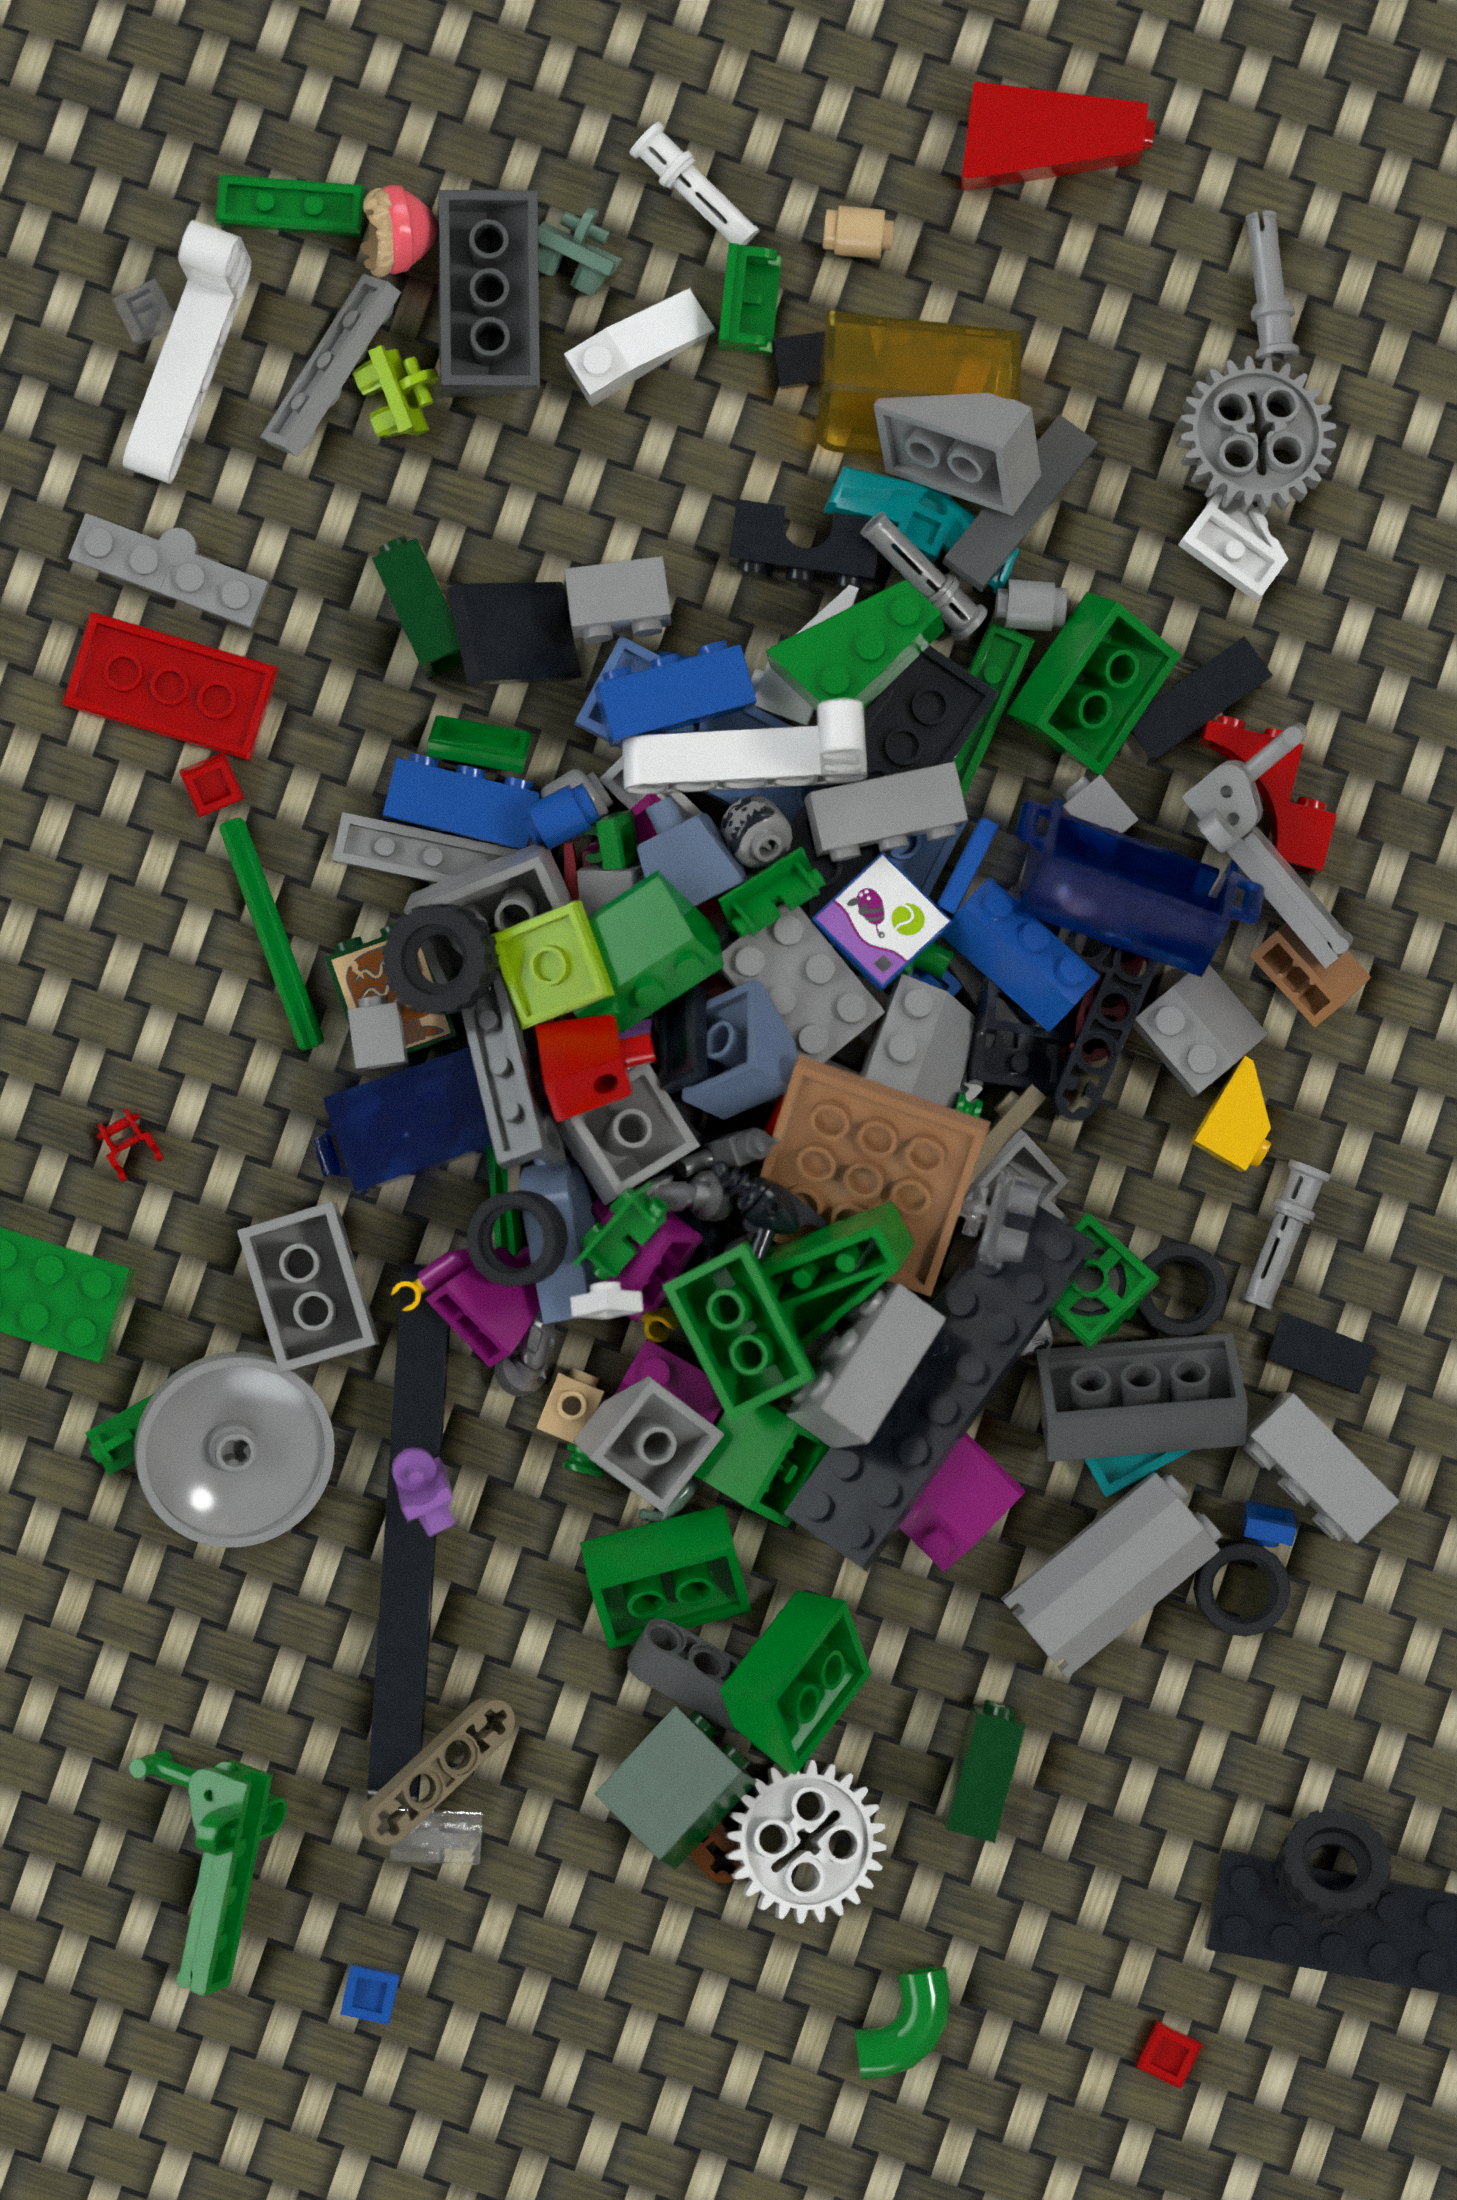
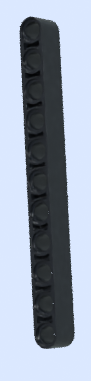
(407, 1548)

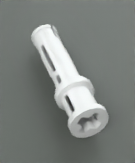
(678, 171)

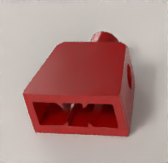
(588, 1063)

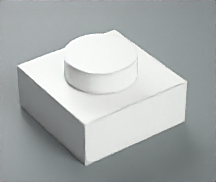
(606, 1302)

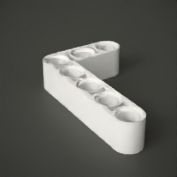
(216, 277)
(753, 757)

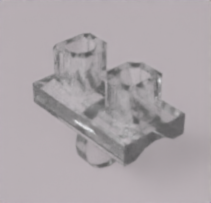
(997, 1240)
(442, 1839)

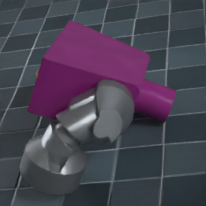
(671, 1244)
(490, 1316)

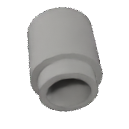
(1031, 605)

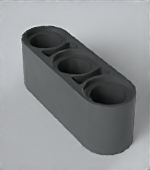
(683, 1668)

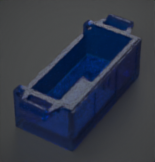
(1128, 889)
(405, 1123)

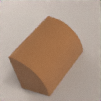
(1304, 979)

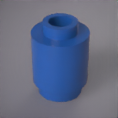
(561, 816)

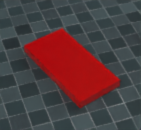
(171, 686)

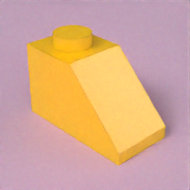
(1236, 1121)

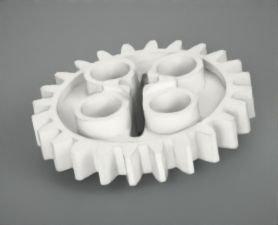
(833, 1876)

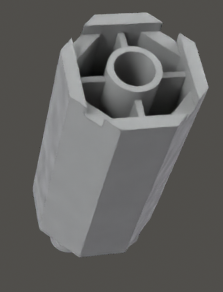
(1113, 1571)

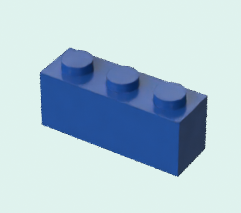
(675, 692)
(459, 802)
(1019, 955)

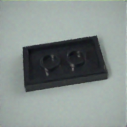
(514, 632)

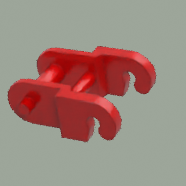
(107, 1132)

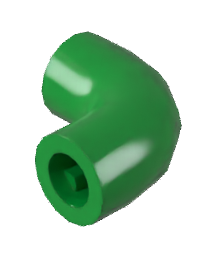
(914, 2030)

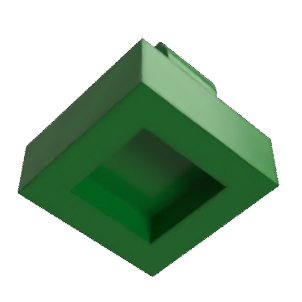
(616, 840)

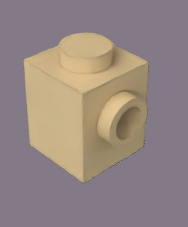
(570, 1404)

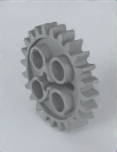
(1213, 436)

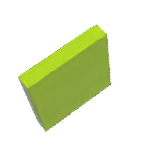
(552, 965)

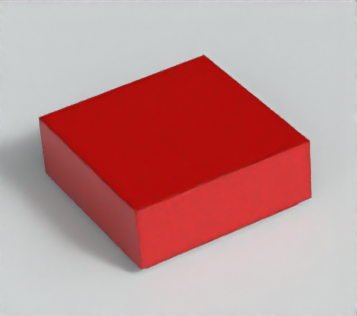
(211, 784)
(1168, 2054)

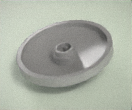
(234, 1450)

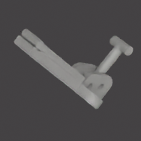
(1228, 814)

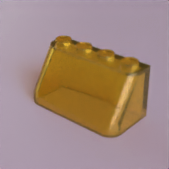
(903, 358)

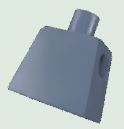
(690, 854)

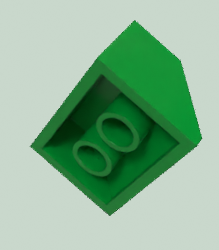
(1094, 683)
(651, 949)
(739, 1331)
(667, 1571)
(797, 1679)

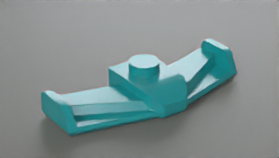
(921, 513)

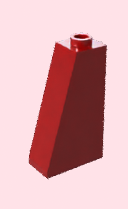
(1048, 134)

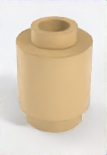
(857, 232)

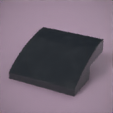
(1013, 1048)

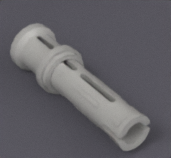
(1272, 309)
(941, 592)
(1293, 1210)

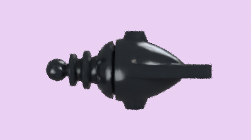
(765, 1207)

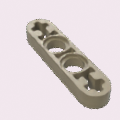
(441, 1777)

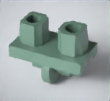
(594, 262)

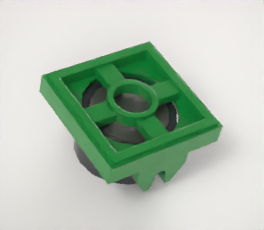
(1099, 1294)

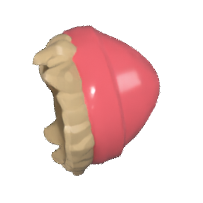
(399, 230)

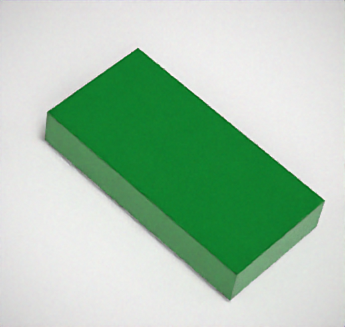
(479, 744)

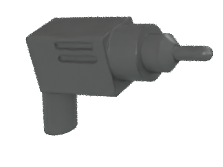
(733, 1148)

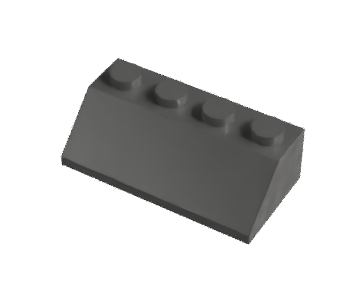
(488, 292)
(1141, 1397)

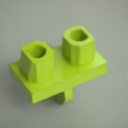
(403, 387)

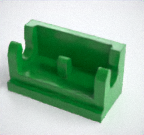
(749, 299)

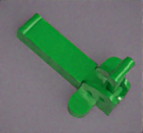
(230, 1817)

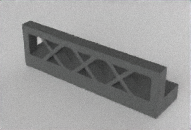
(511, 1081)

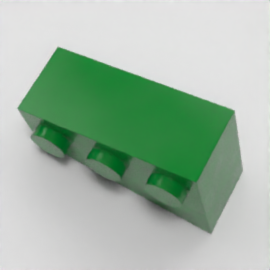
(858, 648)
(835, 1268)

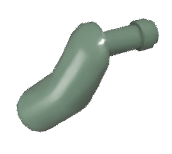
(675, 1506)

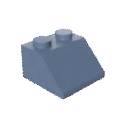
(747, 1053)

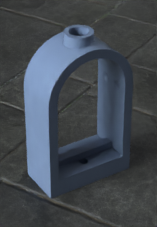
(571, 1193)

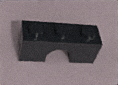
(762, 546)

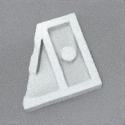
(1236, 545)

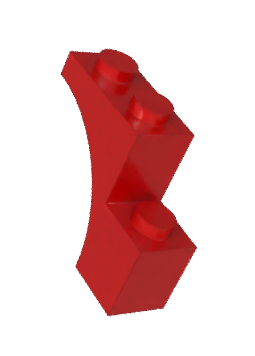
(1297, 829)

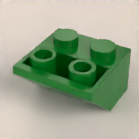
(762, 1460)

